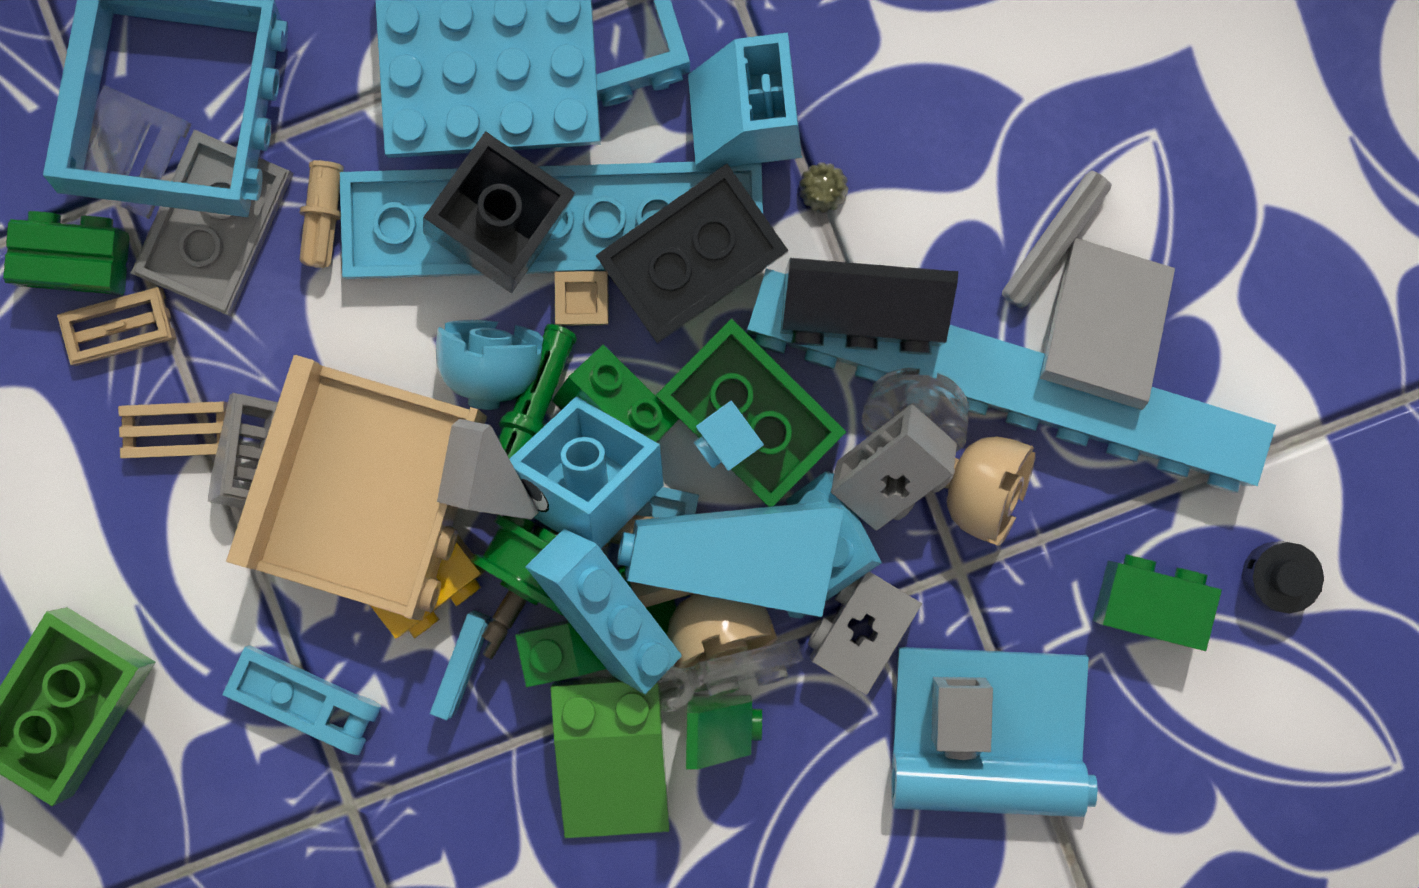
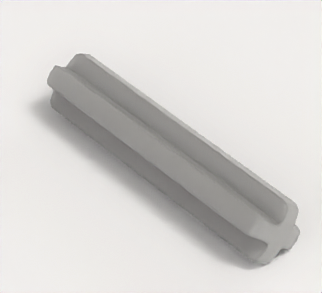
(1056, 239)

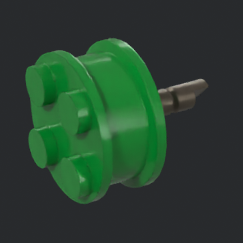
(507, 559)

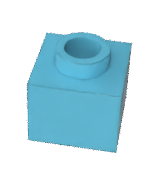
(726, 437)

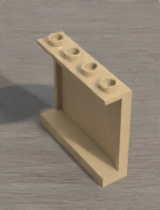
(352, 491)

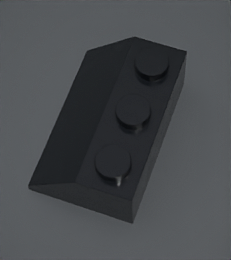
(867, 304)

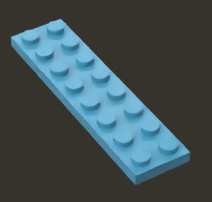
(386, 213)

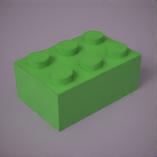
(64, 703)

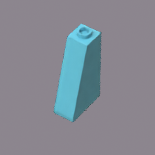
(747, 555)

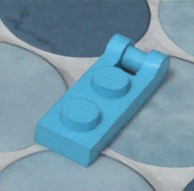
(300, 699)

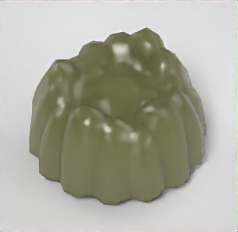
(823, 187)

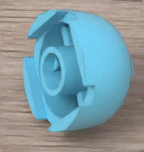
(486, 361)

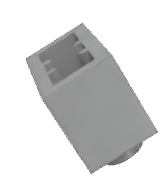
(895, 468)
(864, 659)

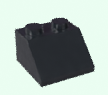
(497, 212)

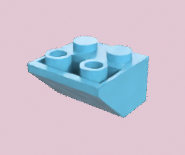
(745, 104)

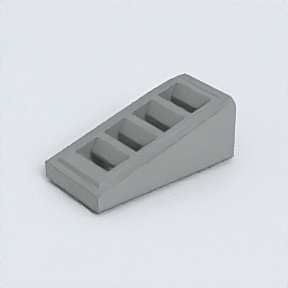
(228, 448)

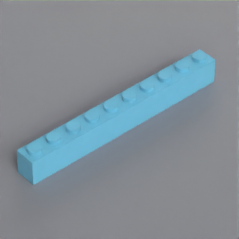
(1007, 379)

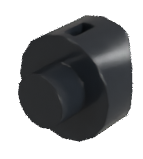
(1283, 576)

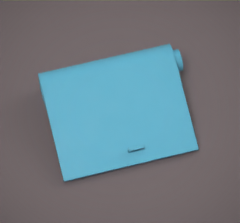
(1034, 740)

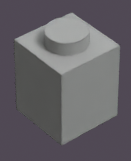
(962, 716)

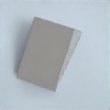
(481, 475)

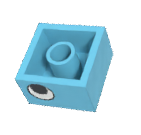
(588, 472)

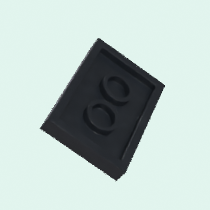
(692, 253)

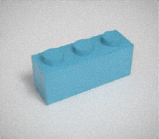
(604, 610)

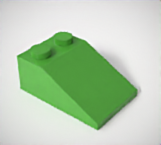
(609, 757)

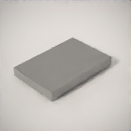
(207, 252)
(1108, 324)

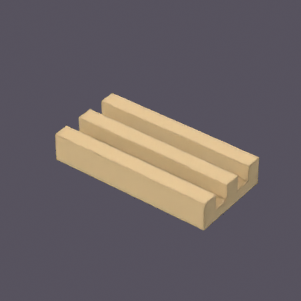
(159, 315)
(130, 431)

